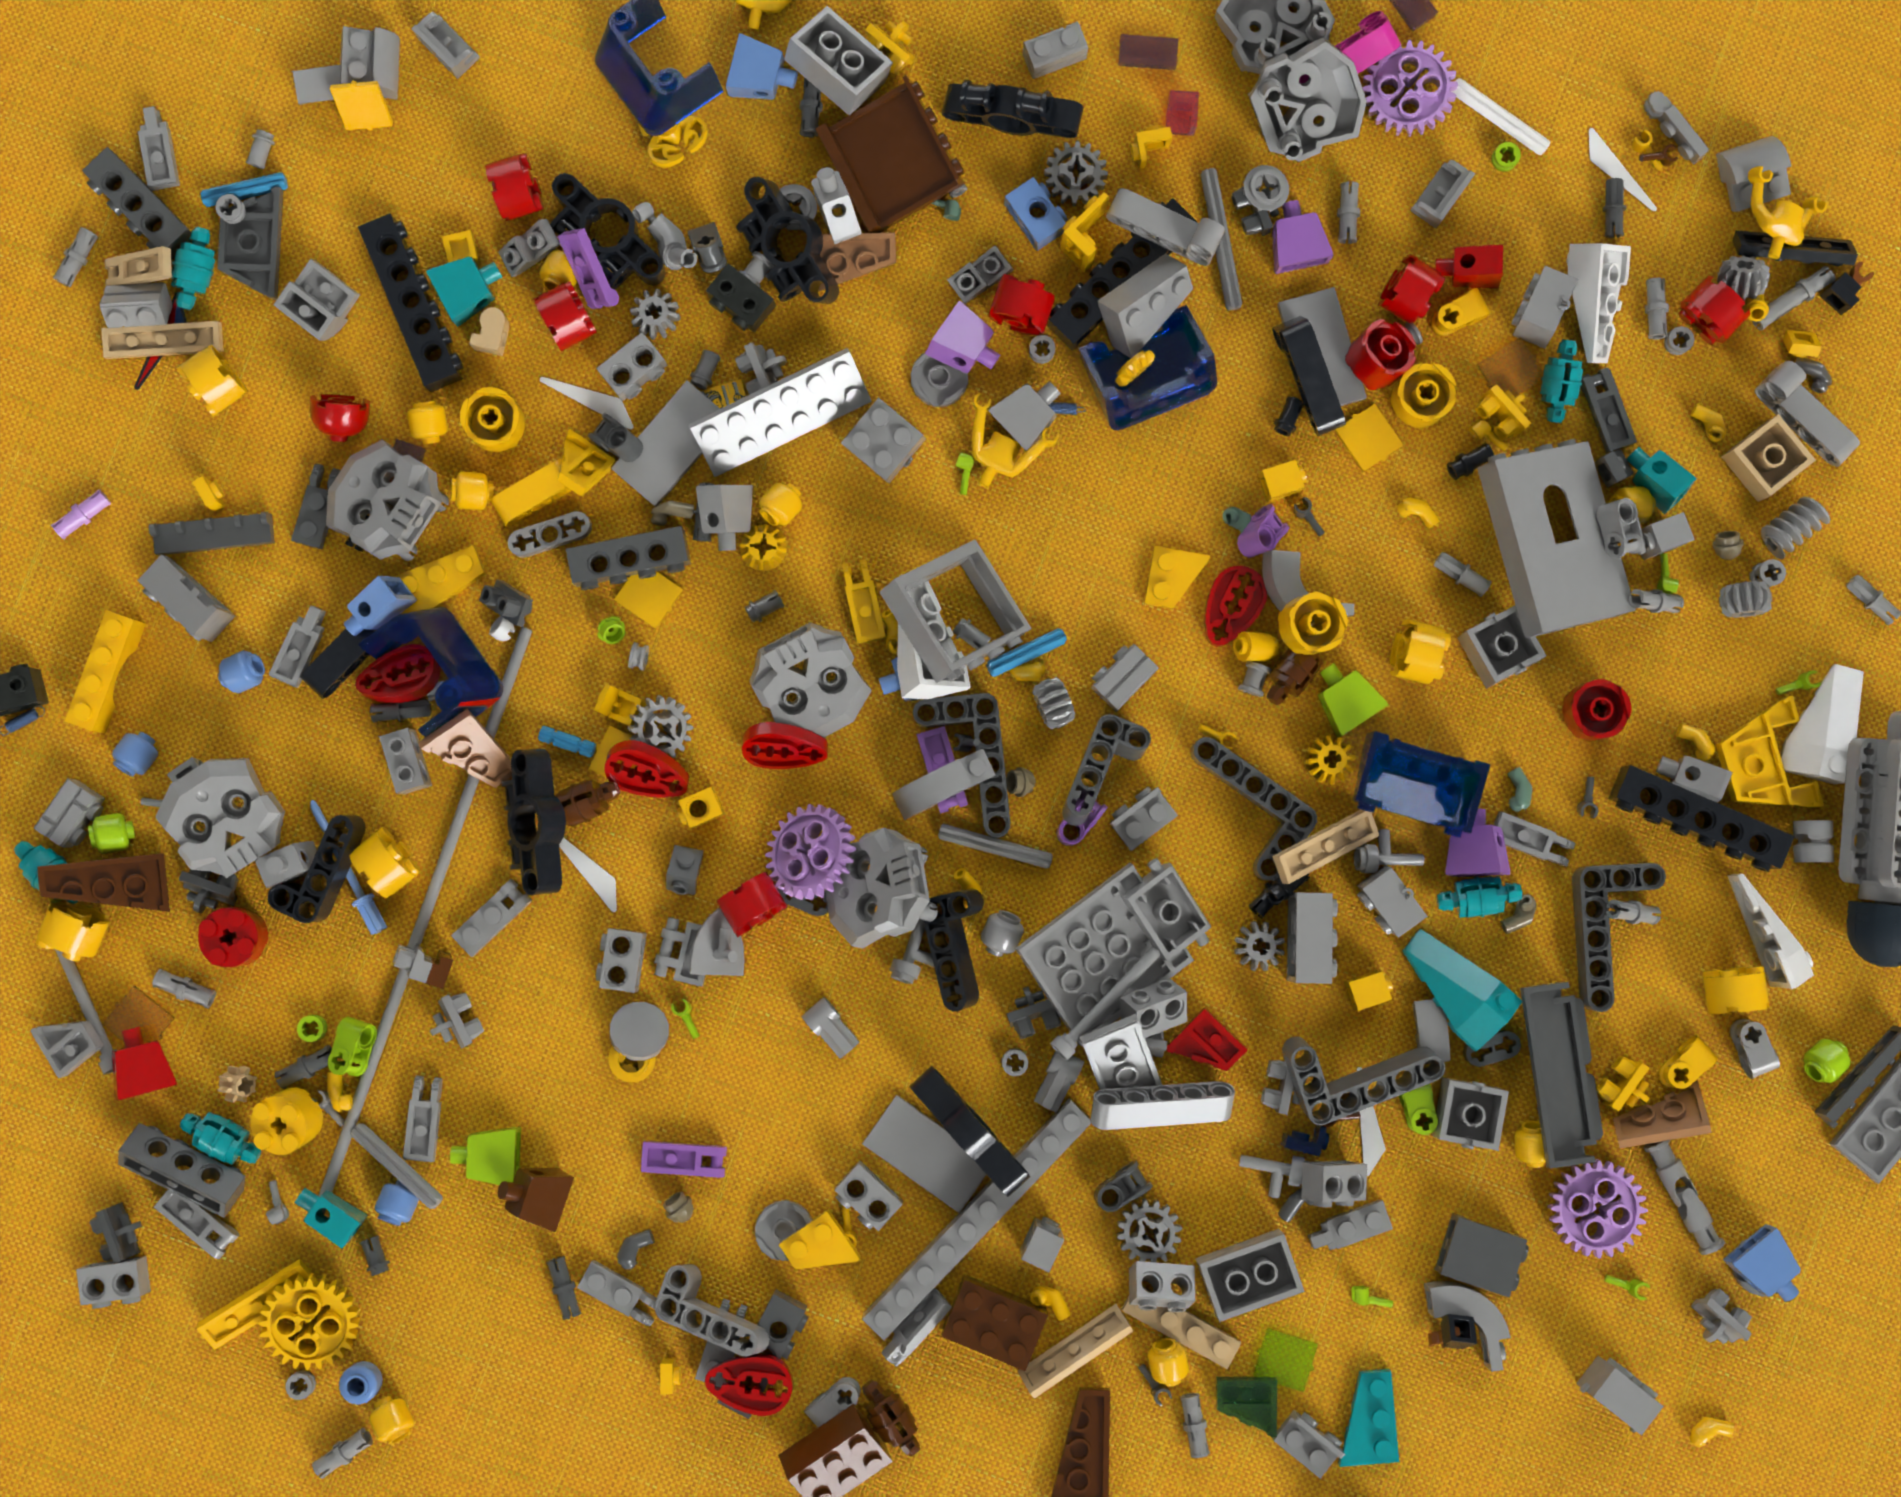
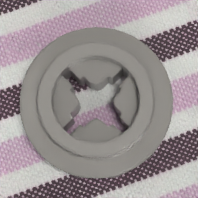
(1272, 178)
(795, 193)

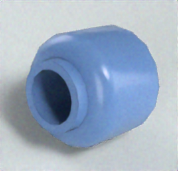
(241, 671)
(134, 753)
(396, 1204)
(351, 1382)

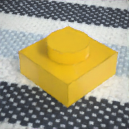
(460, 246)
(1802, 343)
(210, 493)
(669, 1375)

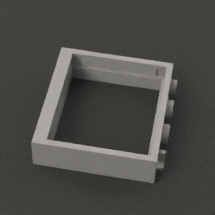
(989, 588)

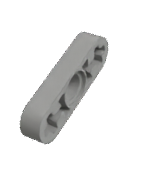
(532, 549)

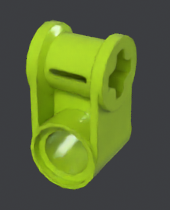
(353, 1045)
(1420, 1102)

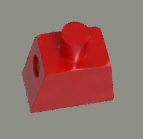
(1484, 266)
(139, 1066)

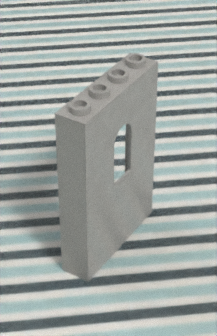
(1550, 581)

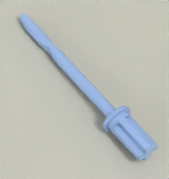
(364, 903)

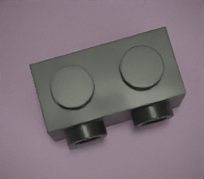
(740, 298)
(21, 689)

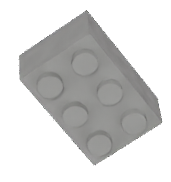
(838, 60)
(1311, 938)
(1249, 1275)

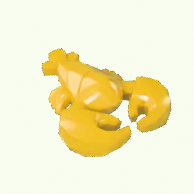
(660, 153)

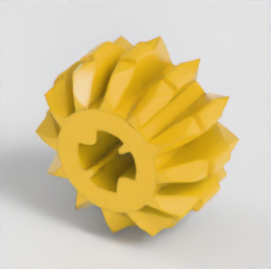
(1336, 768)

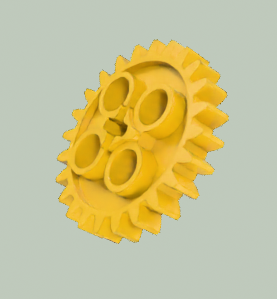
(290, 1303)

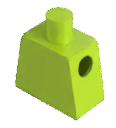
(1348, 699)
(490, 1155)

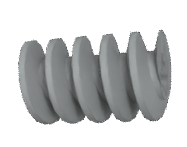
(1793, 524)

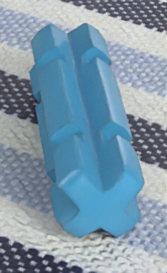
(567, 741)

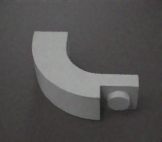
(1283, 579)
(943, 783)
(1460, 1299)

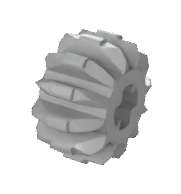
(1745, 276)
(666, 311)
(1745, 599)
(1054, 703)
(1263, 936)

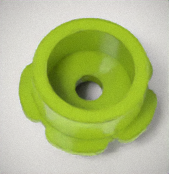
(614, 634)

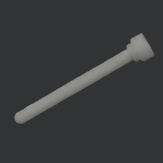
(88, 1010)
(1067, 1042)

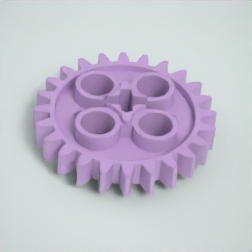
(1428, 104)
(810, 852)
(1608, 1233)

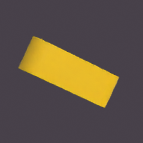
(530, 494)

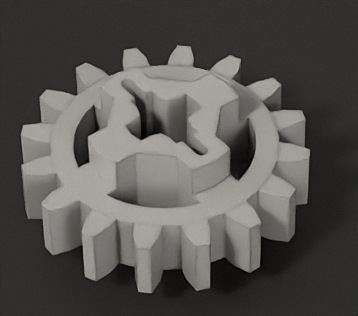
(1086, 172)
(668, 719)
(1161, 1225)

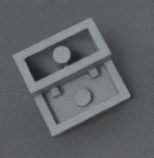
(371, 57)
(1738, 161)
(317, 301)

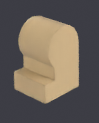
(493, 332)

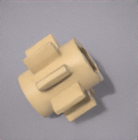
(237, 1084)

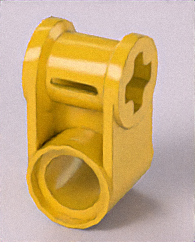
(1462, 311)
(1691, 1060)

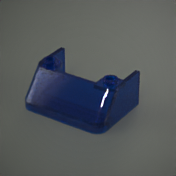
(656, 99)

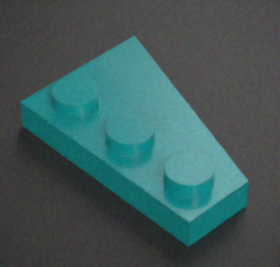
(1372, 1422)

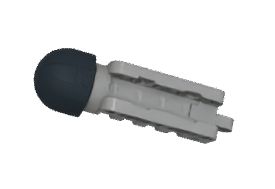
(1875, 861)

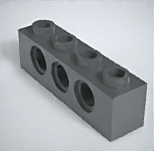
(109, 169)
(582, 558)
(190, 1184)
(791, 1313)

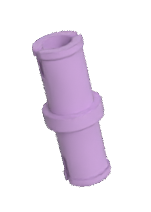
(81, 514)

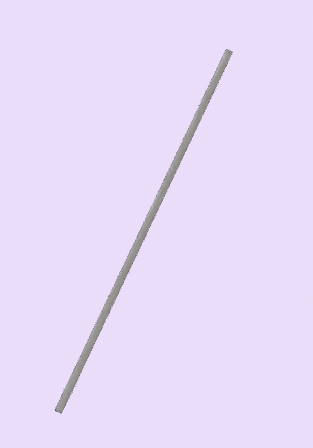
(422, 923)

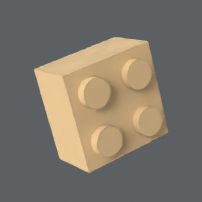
(1768, 458)

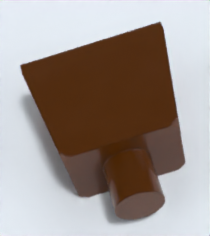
(537, 1195)

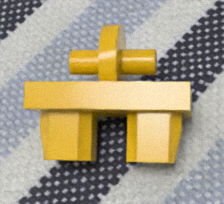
(898, 54)
(1506, 409)
(1629, 1087)

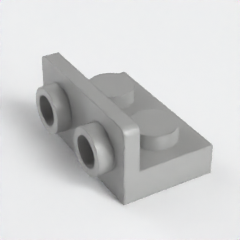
(1143, 818)
(1307, 1443)

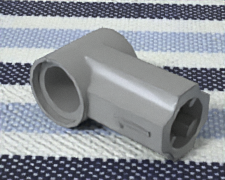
(826, 1022)
(1059, 1077)

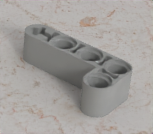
(1165, 227)
(1805, 414)
(712, 1317)

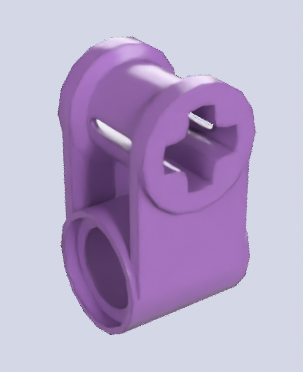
(1262, 532)
(1083, 829)

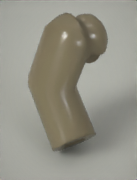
(671, 508)
(1522, 916)

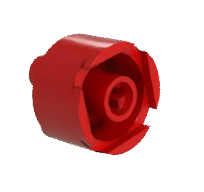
(513, 187)
(1410, 289)
(1022, 305)
(1714, 310)
(565, 315)
(1381, 354)
(1601, 693)
(751, 904)
(216, 932)

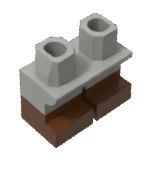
(423, 967)

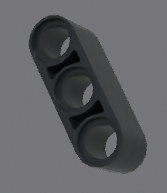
(336, 663)

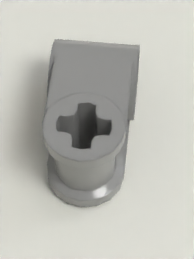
(1618, 525)
(1756, 1052)
(831, 1403)

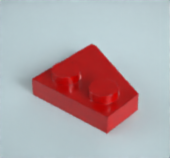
(1208, 1042)

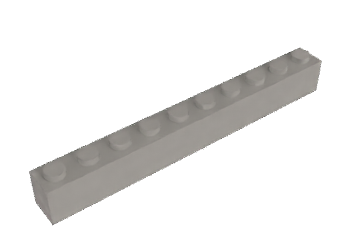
(973, 1222)

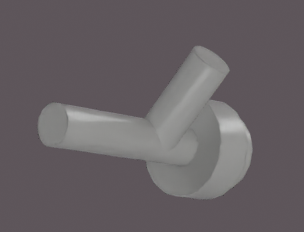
(1368, 857)
(904, 969)
(1277, 1169)

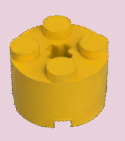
(212, 380)
(480, 408)
(1414, 409)
(1296, 626)
(1419, 652)
(384, 863)
(72, 930)
(1735, 990)
(286, 1121)

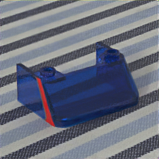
(470, 676)

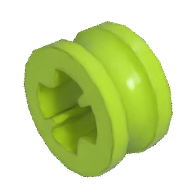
(1497, 156)
(301, 1028)

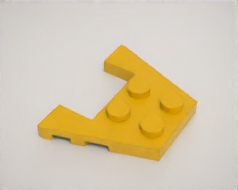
(1757, 764)

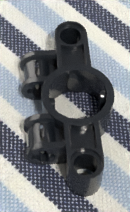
(1012, 109)
(762, 230)
(630, 253)
(532, 849)
(969, 1131)

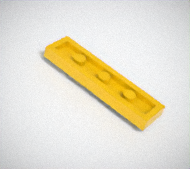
(246, 1309)

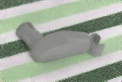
(670, 238)

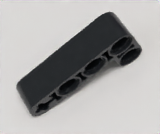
(1311, 374)
(301, 896)
(957, 949)

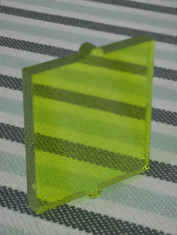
(1286, 1359)

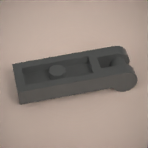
(1608, 411)

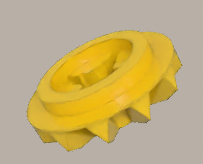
(1134, 367)
(772, 557)
(629, 1072)

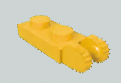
(863, 605)

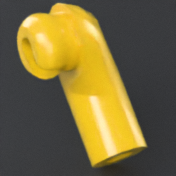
(1712, 422)
(1420, 508)
(892, 631)
(1028, 672)
(966, 881)
(335, 1092)
(1708, 1428)

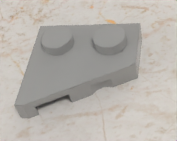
(67, 1044)

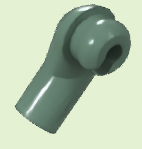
(1236, 518)
(1523, 790)

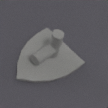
(717, 949)

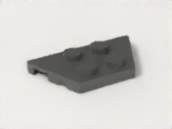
(252, 247)

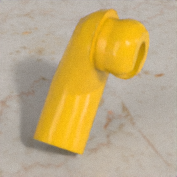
(1700, 738)
(1052, 1298)

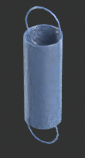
(1064, 408)
(21, 720)

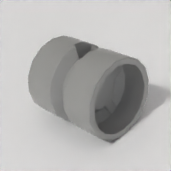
(1813, 841)

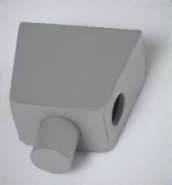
(831, 194)
(1026, 413)
(725, 511)
(1707, 780)
(286, 863)

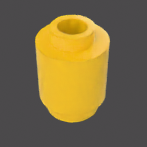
(1256, 647)

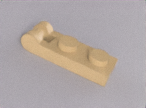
(139, 267)

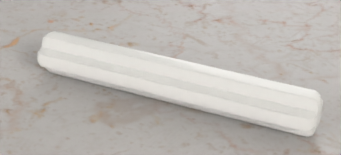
(1501, 117)

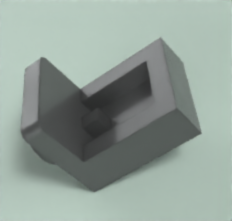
(684, 870)

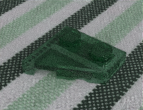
(1250, 1400)

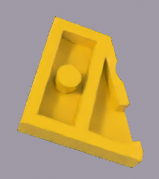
(582, 463)
(1171, 575)
(819, 1244)

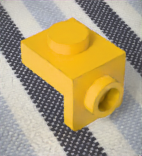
(1151, 139)
(618, 704)

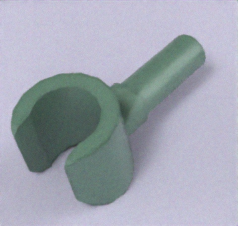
(951, 207)

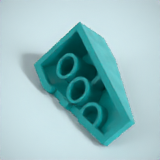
(1467, 994)

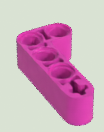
(1370, 43)

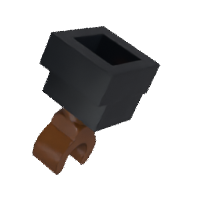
(1842, 292)
(1455, 1332)

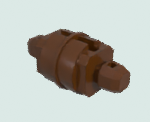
(1292, 675)
(586, 800)
(897, 1413)

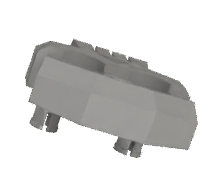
(1275, 25)
(1329, 92)
(396, 508)
(820, 703)
(209, 797)
(892, 883)

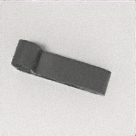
(1096, 770)

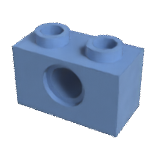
(1037, 230)

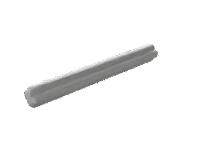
(1224, 251)

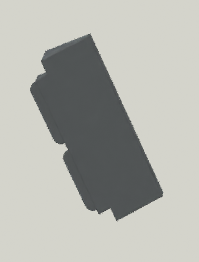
(1562, 1087)

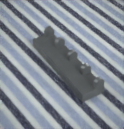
(212, 533)
(1860, 1077)

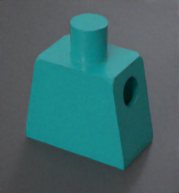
(464, 287)
(1662, 477)
(343, 1218)

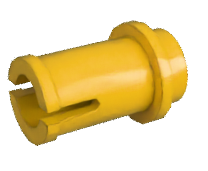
(1757, 307)

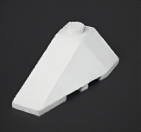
(913, 674)
(1822, 736)
(1778, 950)

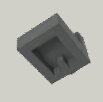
(1613, 468)

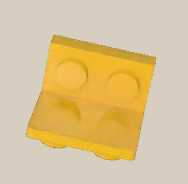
(1075, 242)

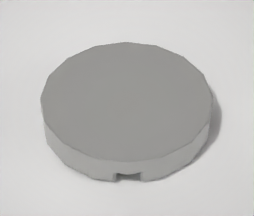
(937, 382)
(639, 1031)
(778, 1223)

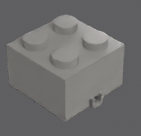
(1546, 303)
(883, 440)
(1499, 647)
(1388, 897)
(1470, 1113)
(1621, 1393)

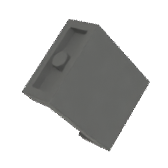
(1481, 1255)

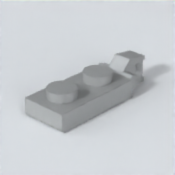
(157, 151)
(298, 647)
(1352, 1226)
(916, 1327)

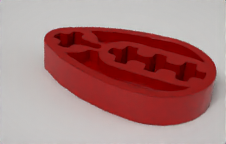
(1249, 608)
(406, 688)
(782, 746)
(645, 757)
(753, 1401)

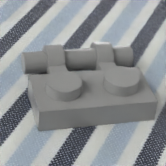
(681, 964)

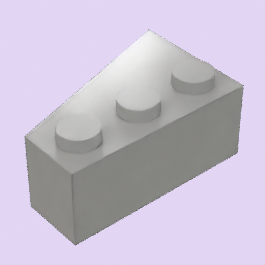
(1144, 303)
(185, 599)

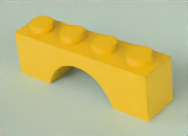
(93, 698)

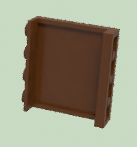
(892, 157)

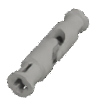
(1691, 1209)

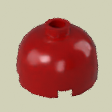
(339, 415)

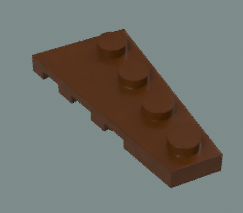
(114, 881)
(1085, 1454)

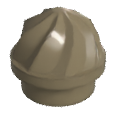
(1728, 544)
(1020, 782)
(678, 1207)

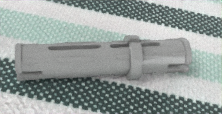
(1803, 291)

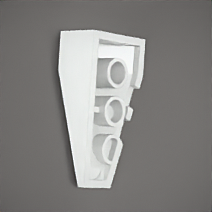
(1600, 274)

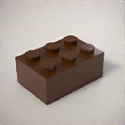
(994, 1322)
(835, 1456)

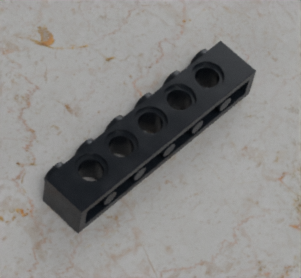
(377, 237)
(1074, 330)
(1772, 842)

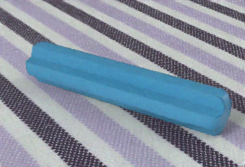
(245, 188)
(1026, 652)

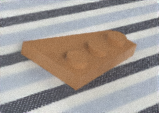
(858, 255)
(471, 747)
(1673, 1118)

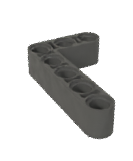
(993, 750)
(1261, 799)
(1600, 924)
(1356, 1083)

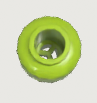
(111, 833)
(1826, 1061)

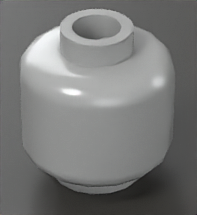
(1002, 933)

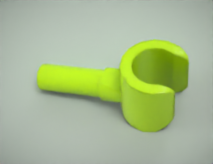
(966, 463)
(1666, 584)
(1802, 682)
(686, 1018)
(1632, 1286)
(1360, 1295)

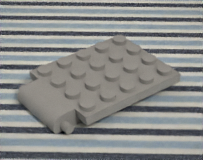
(1107, 933)

